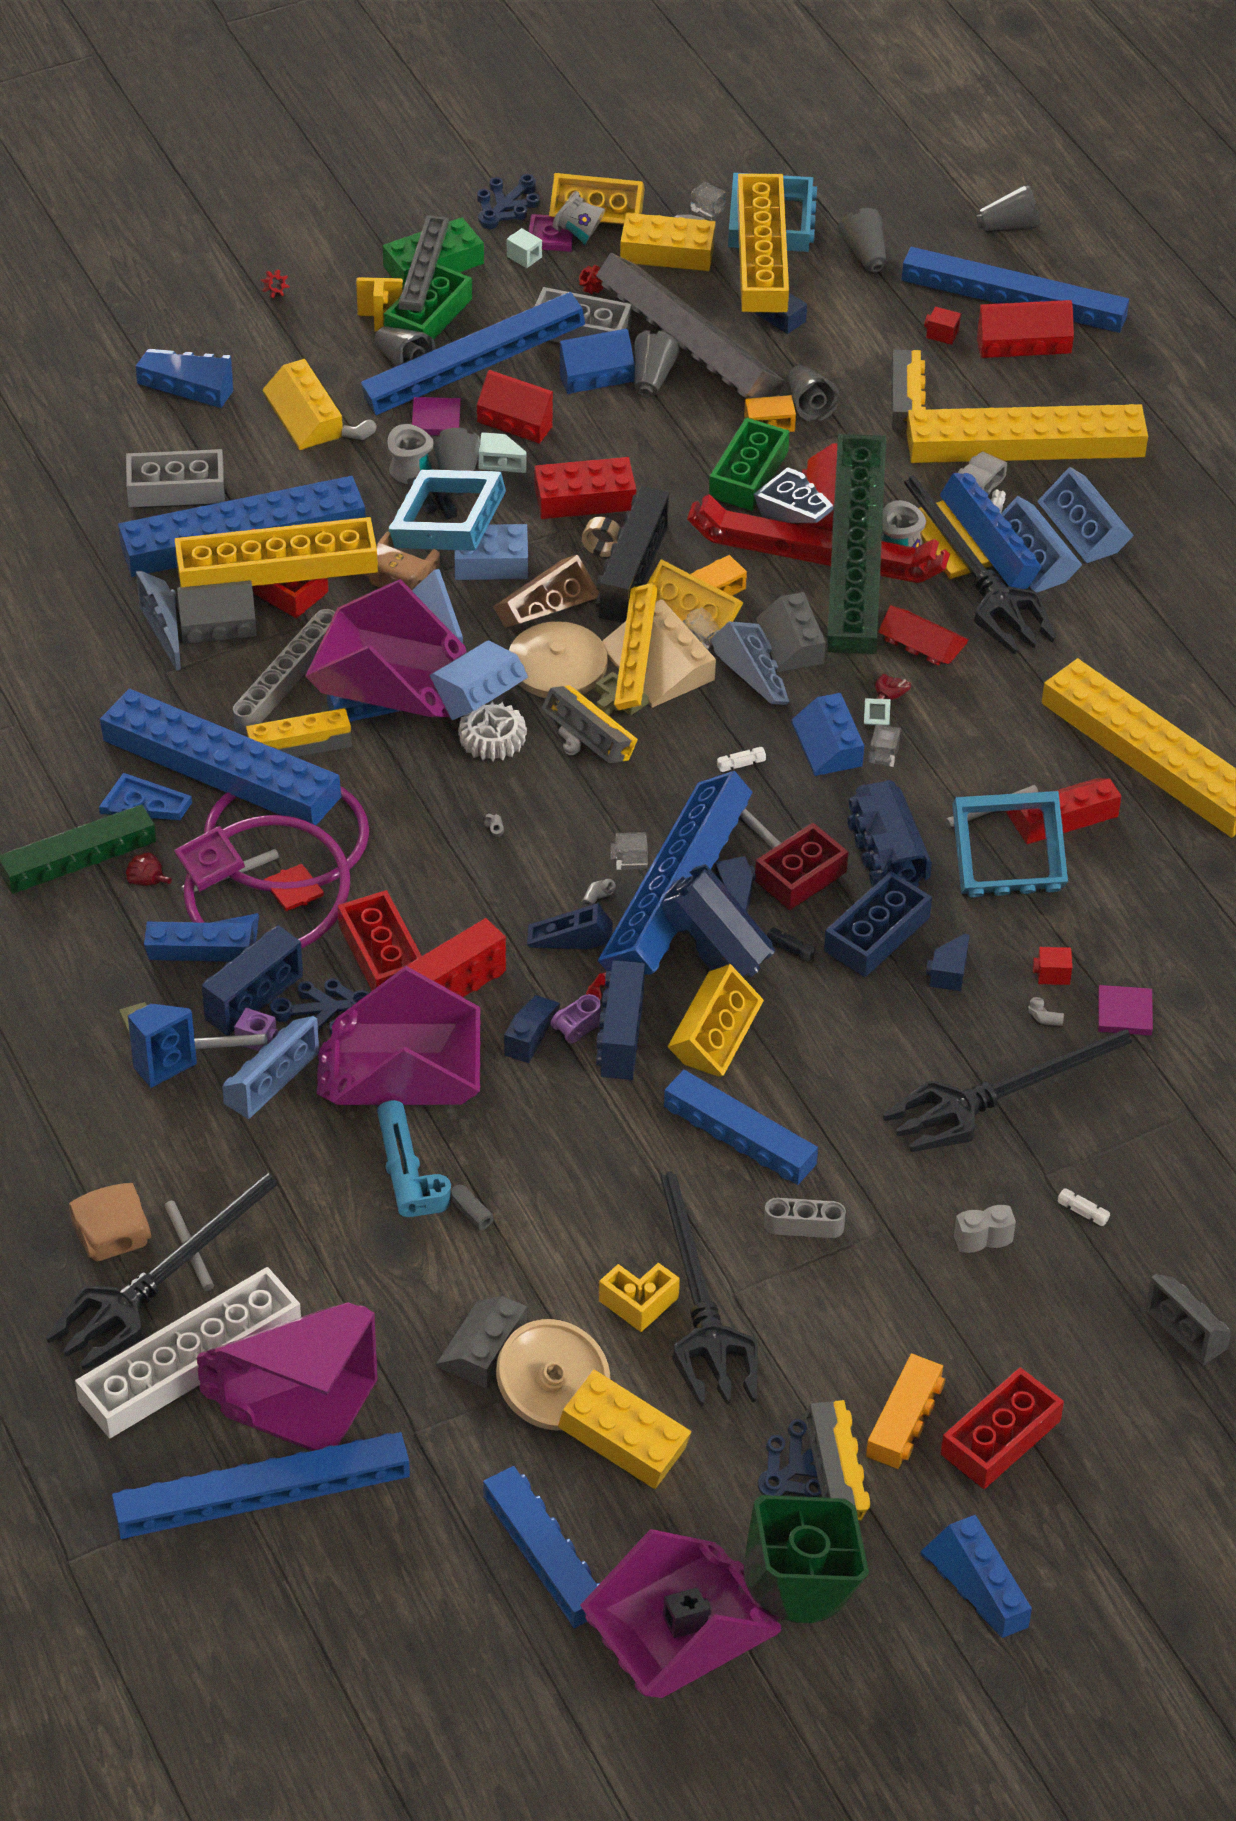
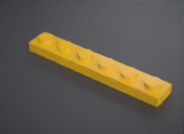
(635, 646)

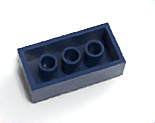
(877, 924)
(252, 979)
(620, 1020)

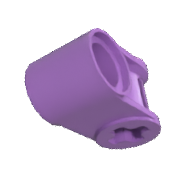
(578, 1018)

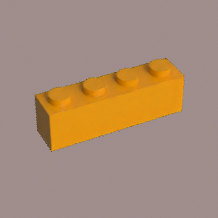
(904, 1411)

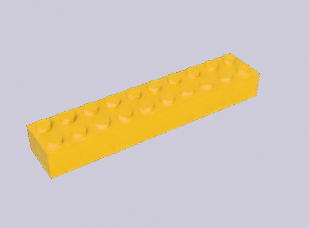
(1027, 433)
(1145, 742)

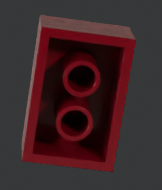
(801, 866)

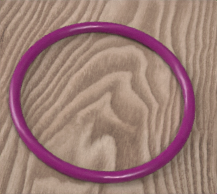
(305, 826)
(320, 880)

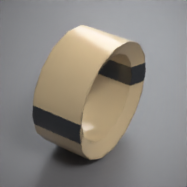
(595, 545)

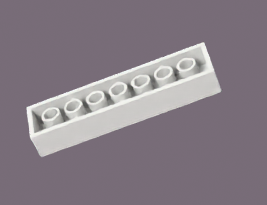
(166, 1362)

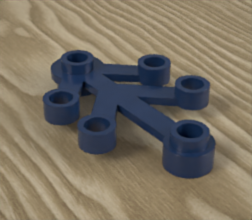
(491, 217)
(326, 1006)
(797, 1465)

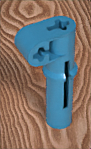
(409, 1187)

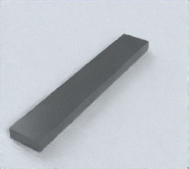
(424, 263)

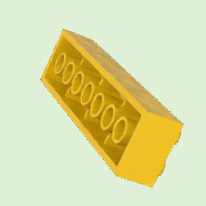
(762, 243)
(278, 554)

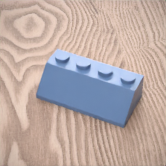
(1084, 517)
(1040, 538)
(435, 597)
(477, 678)
(272, 1067)

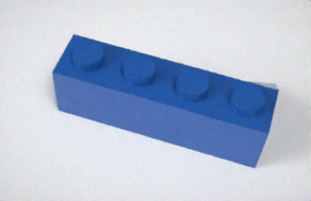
(188, 376)
(201, 941)
(979, 1573)

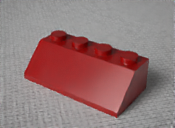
(1025, 329)
(822, 473)
(1079, 806)

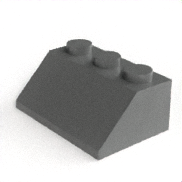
(216, 612)
(792, 633)
(1186, 1319)
(480, 1339)

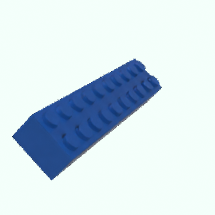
(150, 541)
(220, 757)
(692, 842)

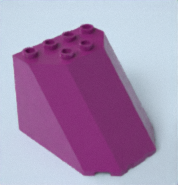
(385, 651)
(403, 1045)
(297, 1377)
(631, 1620)

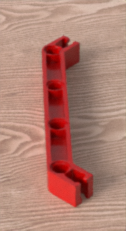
(807, 542)

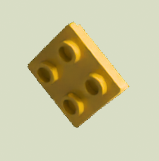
(376, 297)

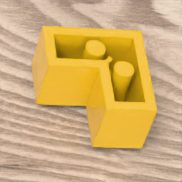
(639, 1300)

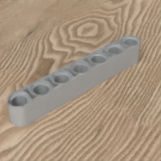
(281, 673)

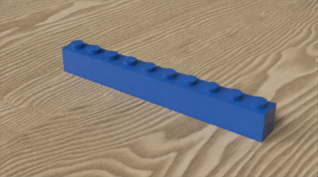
(1009, 286)
(473, 353)
(260, 1485)

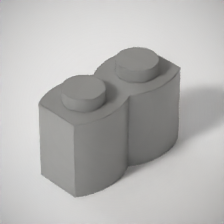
(987, 470)
(984, 1228)

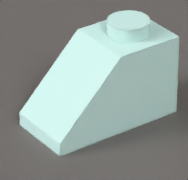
(501, 454)

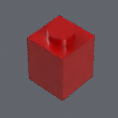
(942, 325)
(1053, 965)

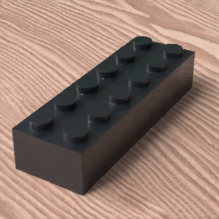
(633, 552)

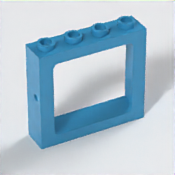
(795, 189)
(447, 535)
(1050, 806)

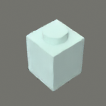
(524, 248)
(877, 711)

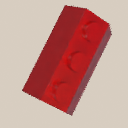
(515, 407)
(921, 636)

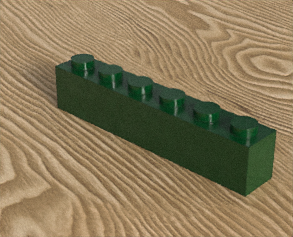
(77, 849)

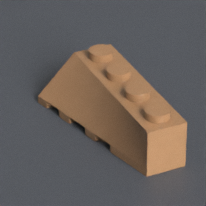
(553, 590)

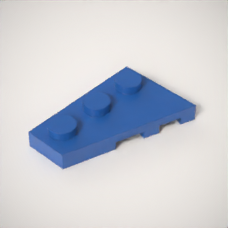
(156, 799)

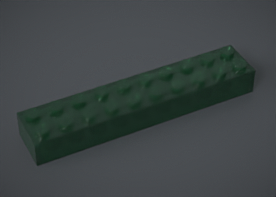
(856, 544)

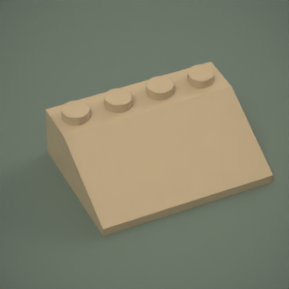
(675, 657)

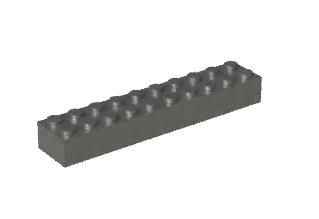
(689, 329)

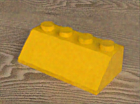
(613, 195)
(303, 405)
(716, 1021)

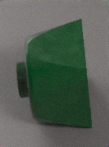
(804, 1556)

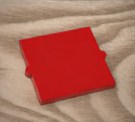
(294, 897)

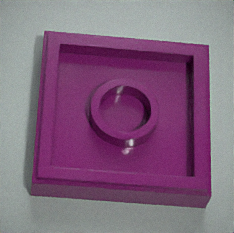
(542, 227)
(436, 414)
(209, 858)
(1125, 1009)

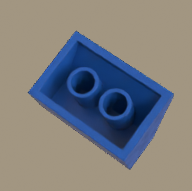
(596, 361)
(829, 735)
(161, 1042)

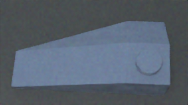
(792, 499)
(159, 609)
(747, 653)

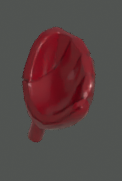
(891, 687)
(146, 870)

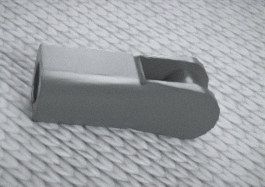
(471, 1207)

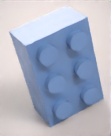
(498, 556)

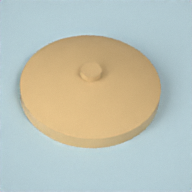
(560, 656)
(545, 1367)

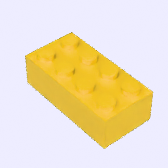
(668, 241)
(624, 1429)

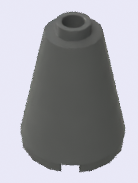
(1010, 212)
(865, 238)
(403, 344)
(653, 360)
(812, 393)
(457, 451)

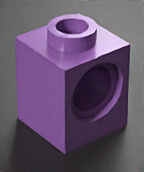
(255, 1022)

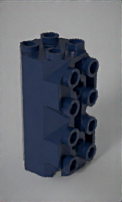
(887, 833)
(717, 922)

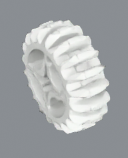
(492, 731)

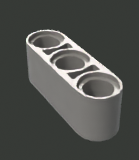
(804, 1217)

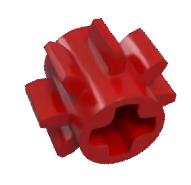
(589, 279)
(268, 281)

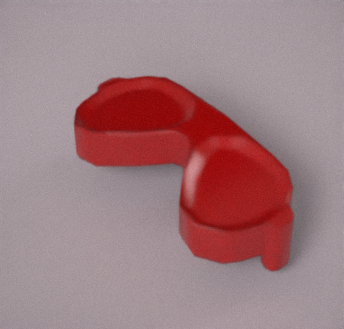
(594, 988)

